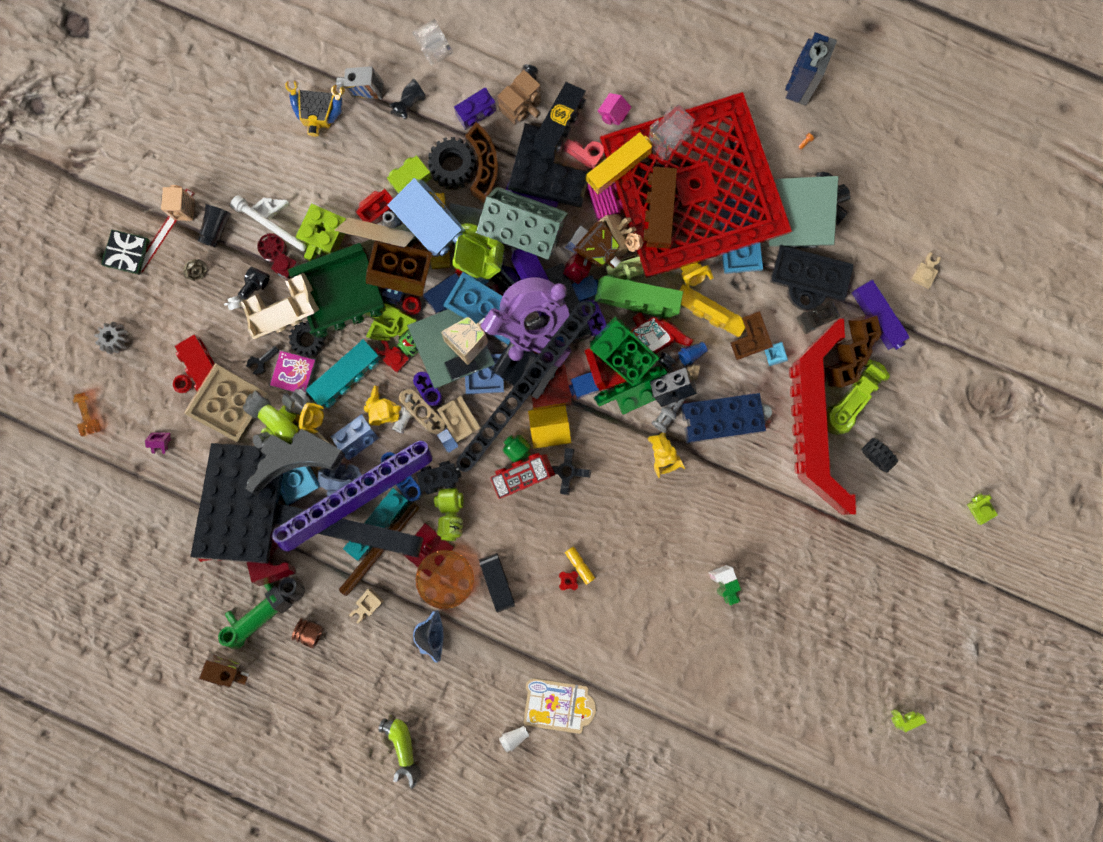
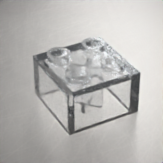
(670, 131)

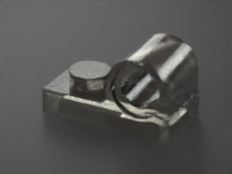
(818, 317)

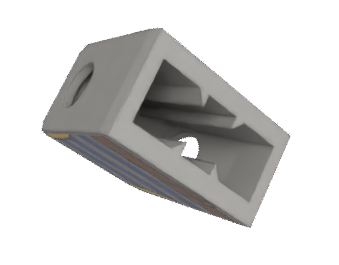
(362, 82)

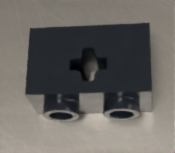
(673, 387)

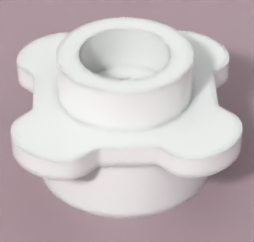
(234, 302)

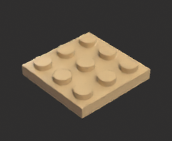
(221, 402)

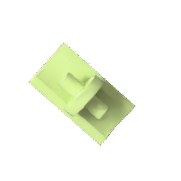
(626, 268)

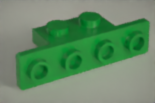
(629, 396)

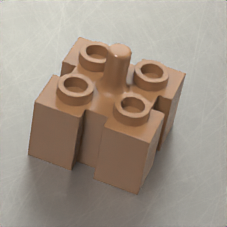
(520, 97)

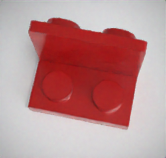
(602, 373)

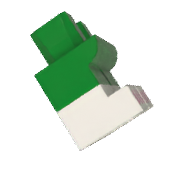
(728, 584)

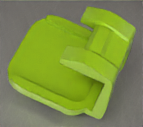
(476, 259)

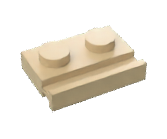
(458, 419)

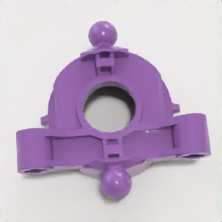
(519, 301)

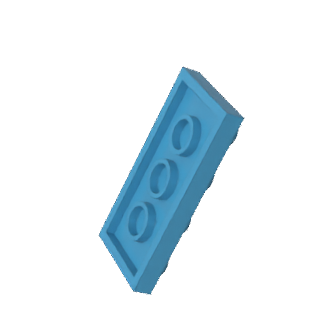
(747, 258)
(473, 300)

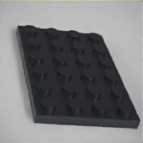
(230, 518)

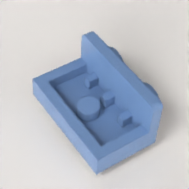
(354, 437)

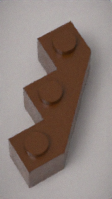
(854, 352)

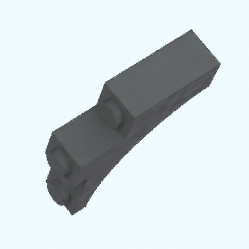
(282, 457)

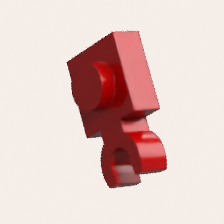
(394, 357)

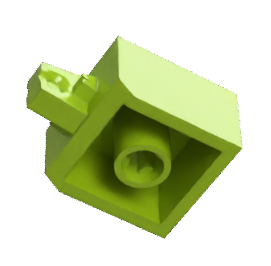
(316, 241)

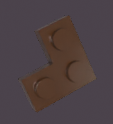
(757, 338)

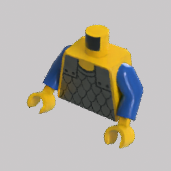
(315, 108)

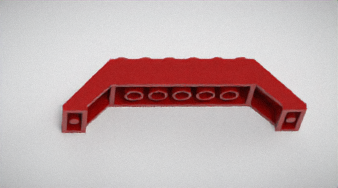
(811, 421)

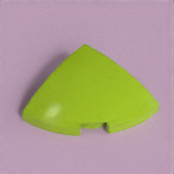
(389, 324)

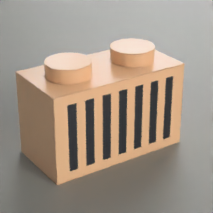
(177, 203)

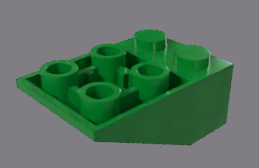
(623, 351)

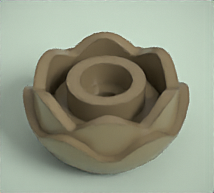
(194, 269)

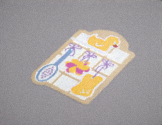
(558, 706)

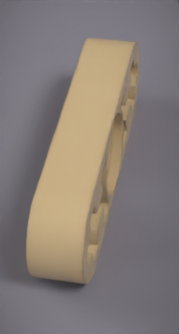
(407, 405)

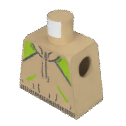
(466, 339)

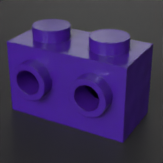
(475, 108)

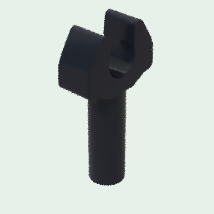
(262, 360)

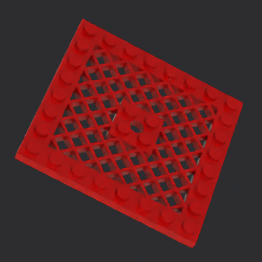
(759, 172)

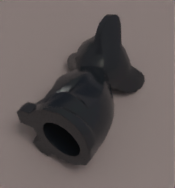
(409, 96)

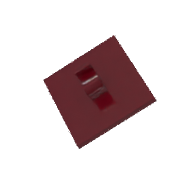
(431, 544)

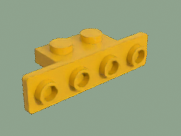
(712, 311)

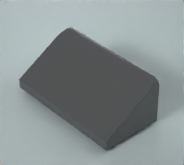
(465, 214)

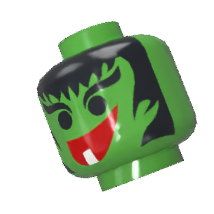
(407, 344)

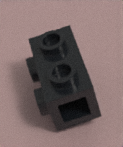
(443, 476)

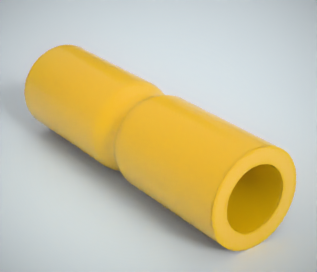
(579, 564)

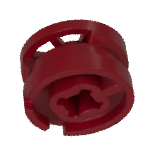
(271, 247)

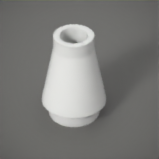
(513, 738)

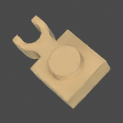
(925, 272)
(368, 604)

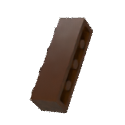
(661, 207)

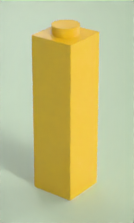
(619, 163)

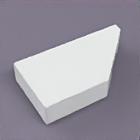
(270, 207)

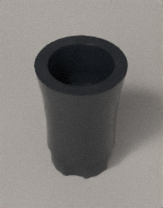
(213, 225)

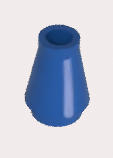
(692, 353)

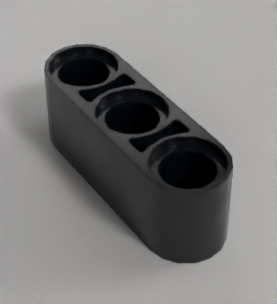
(497, 582)

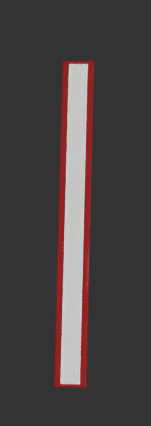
(159, 238)

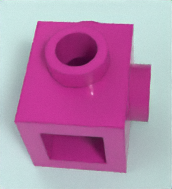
(614, 109)

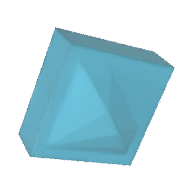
(776, 354)

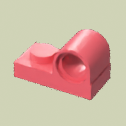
(576, 150)

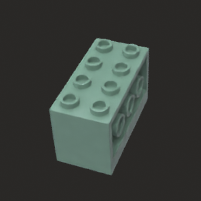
(521, 222)

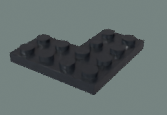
(541, 177)

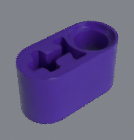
(599, 320)
(416, 380)

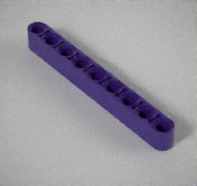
(343, 497)

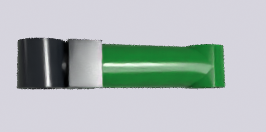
(276, 601)

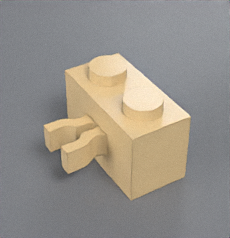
(618, 230)

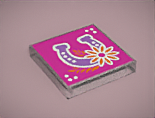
(292, 372)

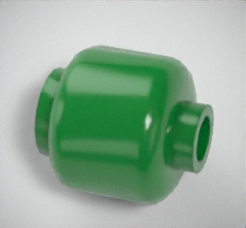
(516, 448)

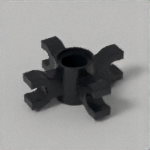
(568, 461)

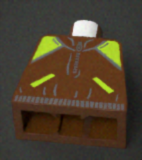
(598, 246)
(215, 668)

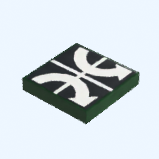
(125, 252)

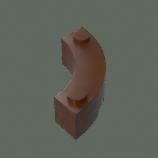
(488, 164)

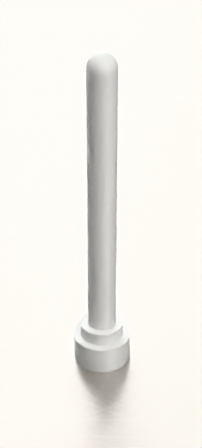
(240, 204)

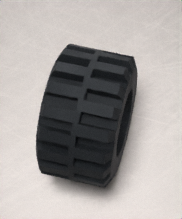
(447, 149)

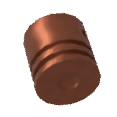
(307, 633)

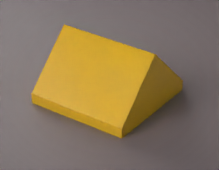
(549, 427)

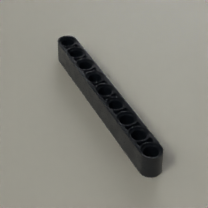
(361, 533)

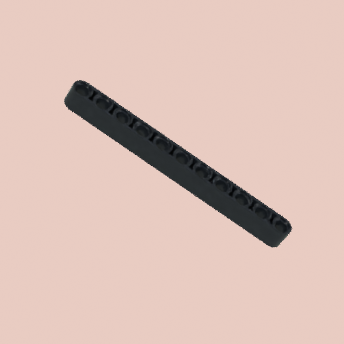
(516, 392)

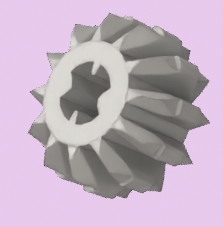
(105, 341)

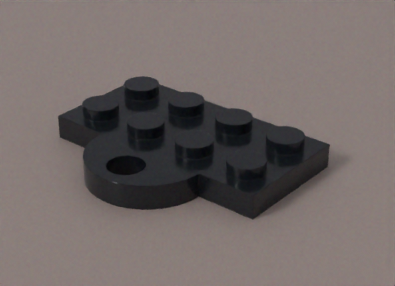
(810, 276)

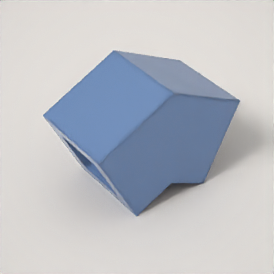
(447, 440)

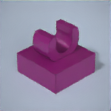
(158, 440)

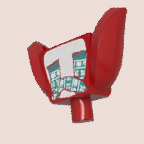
(658, 333)

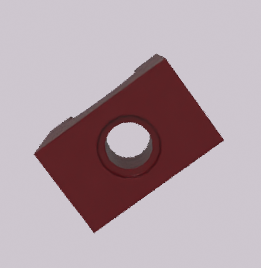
(266, 573)

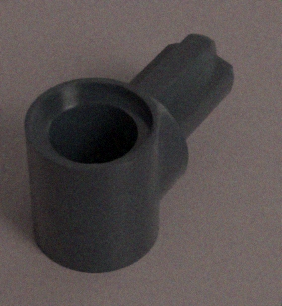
(254, 281)

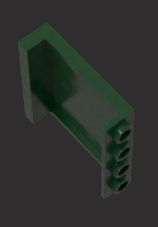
(340, 290)

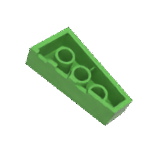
(638, 297)

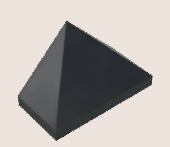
(506, 277)

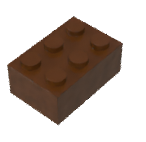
(398, 268)

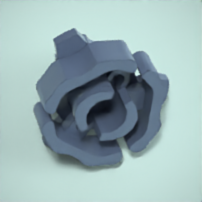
(337, 479)

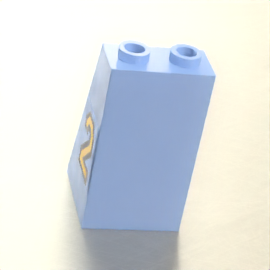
(426, 217)

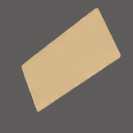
(375, 232)

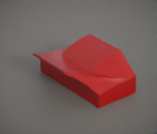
(374, 206)

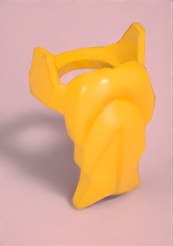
(695, 274)
(310, 417)
(664, 455)

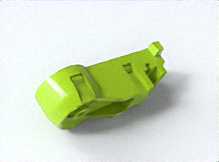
(843, 415)

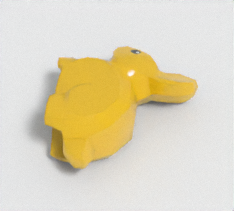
(381, 410)

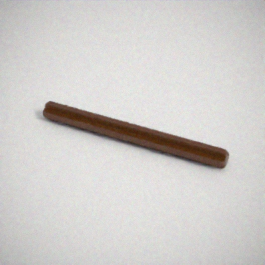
(375, 553)

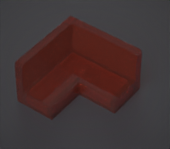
(557, 393)

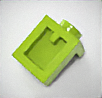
(982, 508)
(910, 721)

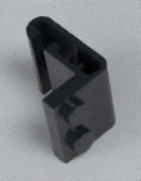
(513, 370)

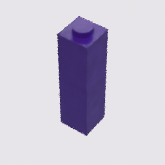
(528, 266)
(874, 303)

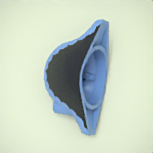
(429, 636)

